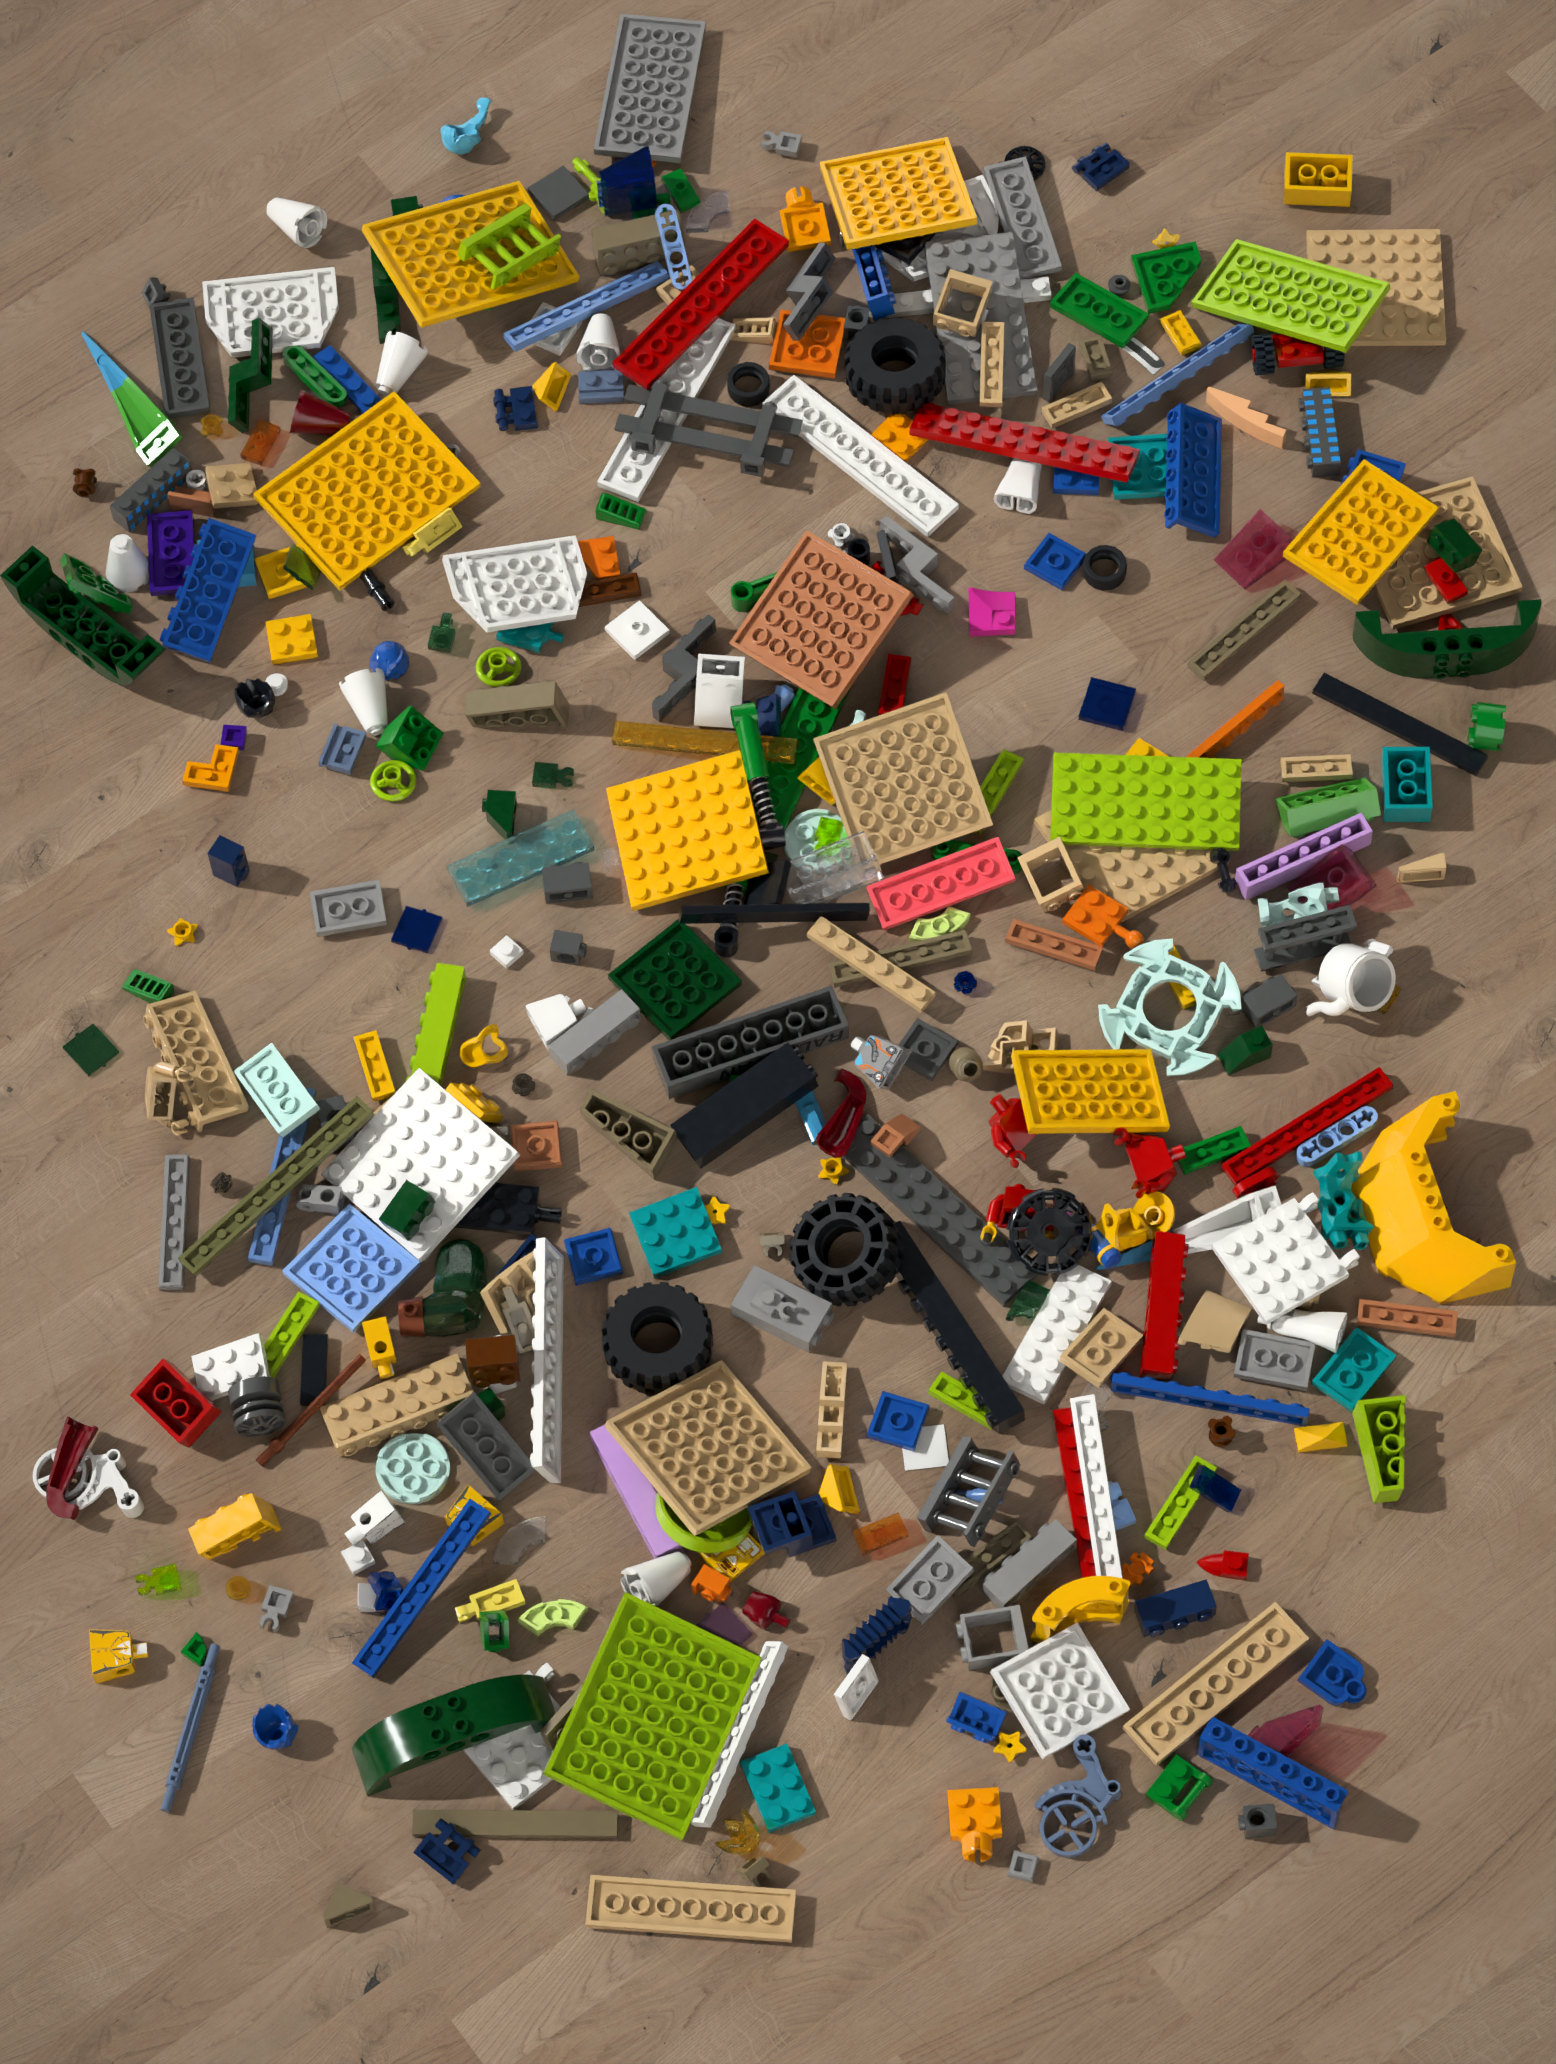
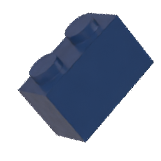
(228, 861)

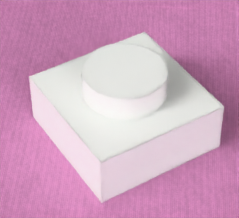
(506, 952)
(358, 1557)

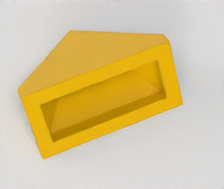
(1337, 381)
(552, 385)
(1320, 1437)
(838, 1489)

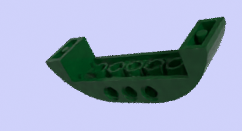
(77, 621)
(1448, 651)
(449, 1726)

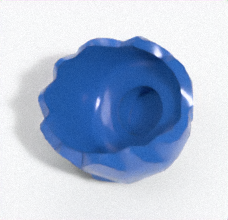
(390, 658)
(274, 1727)

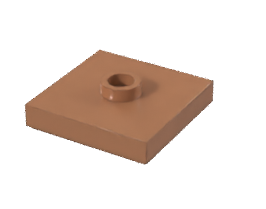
(537, 1145)

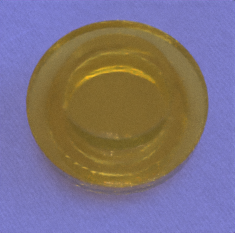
(238, 1588)

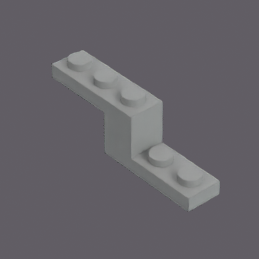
(917, 565)

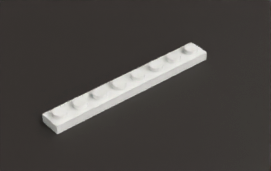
(921, 301)
(1096, 1486)
(735, 1745)

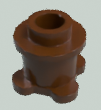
(84, 482)
(1221, 1426)

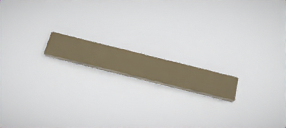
(519, 1823)

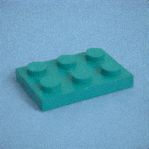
(1354, 1369)
(777, 1788)

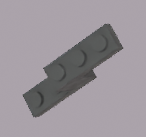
(809, 291)
(682, 667)

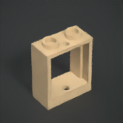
(967, 284)
(1043, 855)

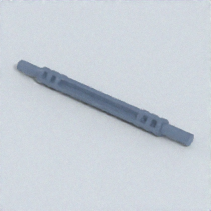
(190, 1728)

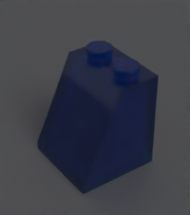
(628, 184)

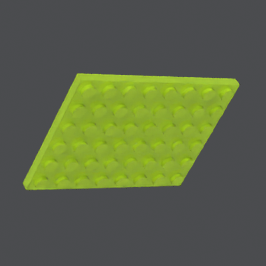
(652, 1716)

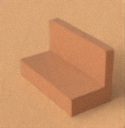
(191, 499)

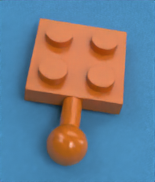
(1099, 916)

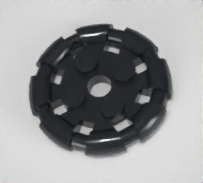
(1036, 1227)

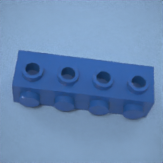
(874, 282)

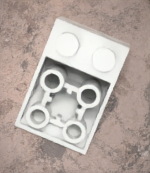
(717, 688)

